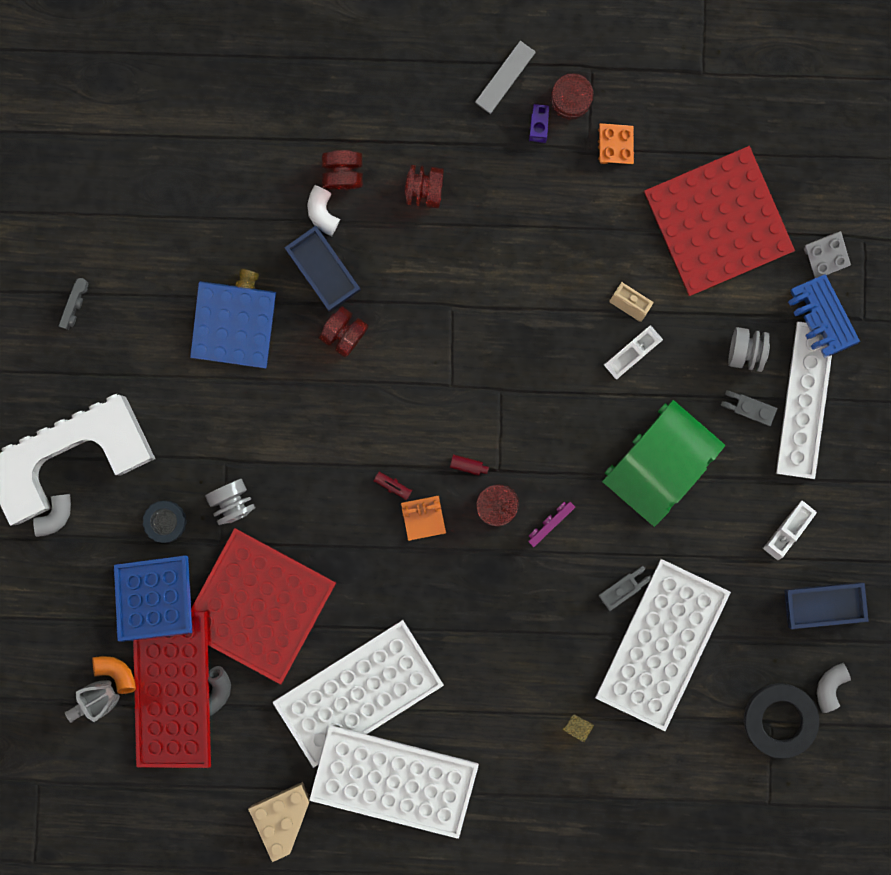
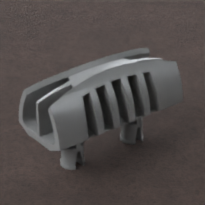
(94, 701)

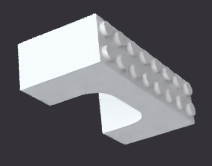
(107, 424)

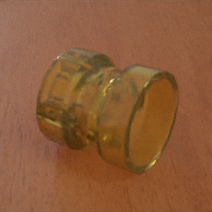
(247, 279)

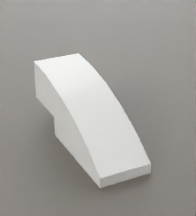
(633, 352)
(790, 530)

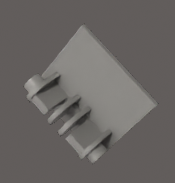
(827, 254)

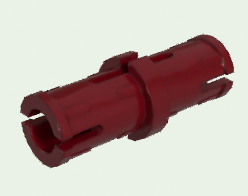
(381, 478)

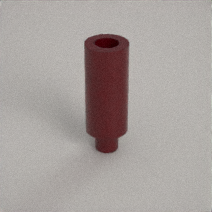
(468, 465)

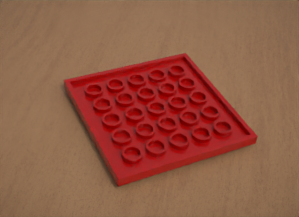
(719, 221)
(261, 605)

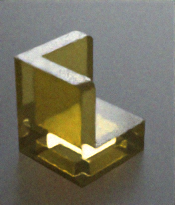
(578, 727)

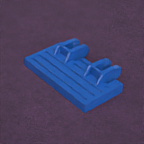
(825, 316)

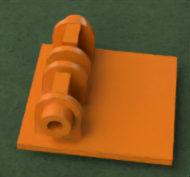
(616, 144)
(423, 518)

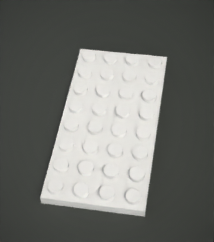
(662, 645)
(359, 690)
(393, 781)

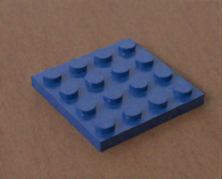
(233, 324)
(153, 598)

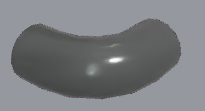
(220, 689)

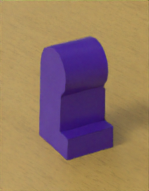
(539, 123)

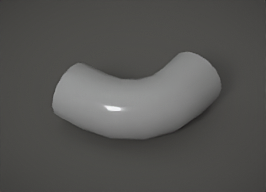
(56, 518)
(827, 687)

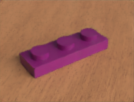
(550, 522)

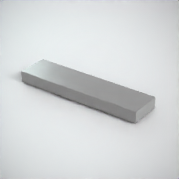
(505, 77)

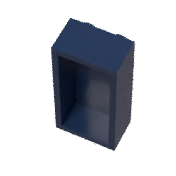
(322, 268)
(826, 605)

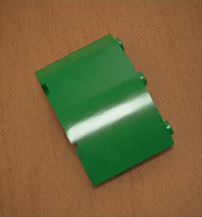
(663, 463)

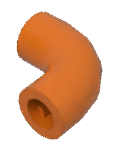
(117, 670)

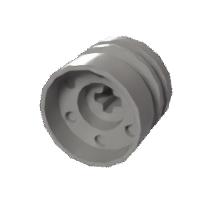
(749, 349)
(230, 502)

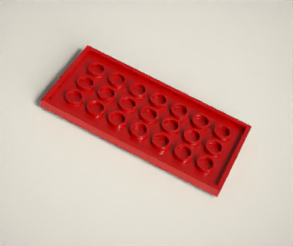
(173, 699)

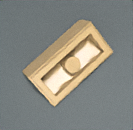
(631, 302)

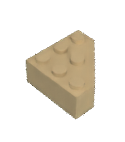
(280, 819)

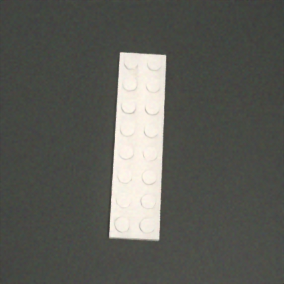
(803, 407)

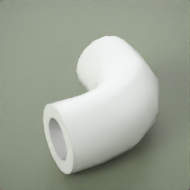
(318, 212)

